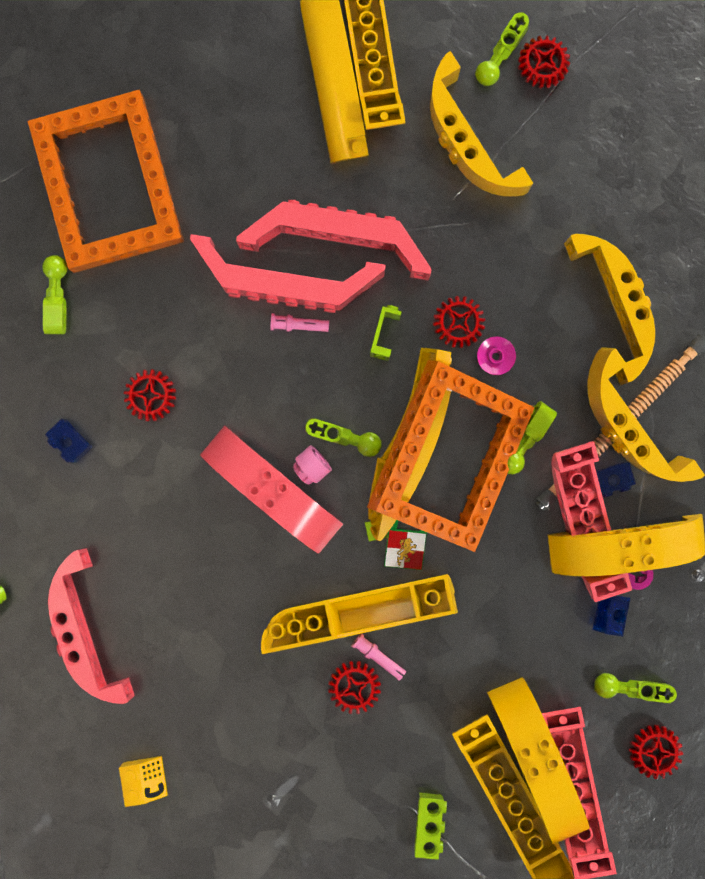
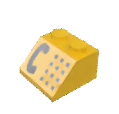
(143, 781)

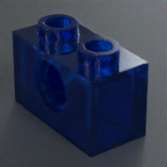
(78, 446)
(624, 478)
(611, 615)

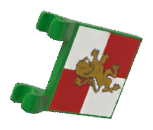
(405, 548)

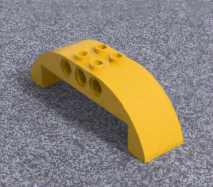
(479, 168)
(612, 267)
(624, 429)
(628, 548)
(539, 760)

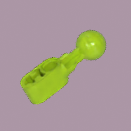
(488, 72)
(54, 303)
(537, 427)
(367, 444)
(608, 686)

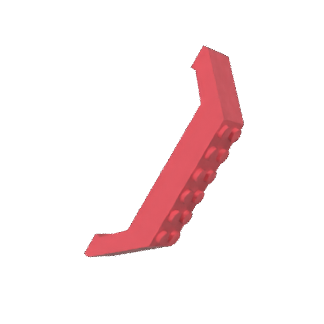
(337, 227)
(286, 287)

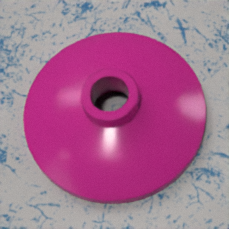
(506, 355)

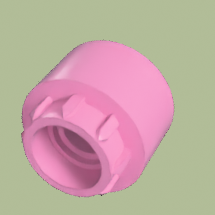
(311, 466)

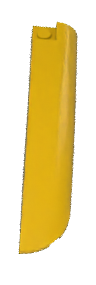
(334, 79)
(381, 522)
(360, 613)

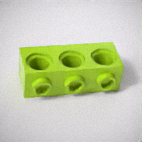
(425, 835)

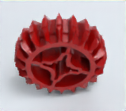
(534, 50)
(454, 315)
(149, 387)
(346, 691)
(672, 753)

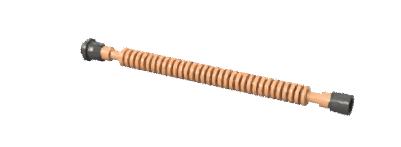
(640, 403)

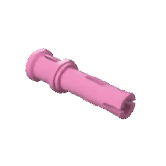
(288, 323)
(371, 651)

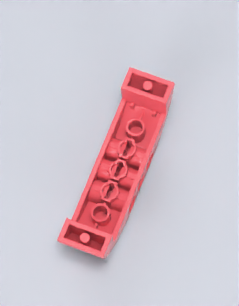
(270, 490)
(584, 509)
(85, 668)
(589, 849)

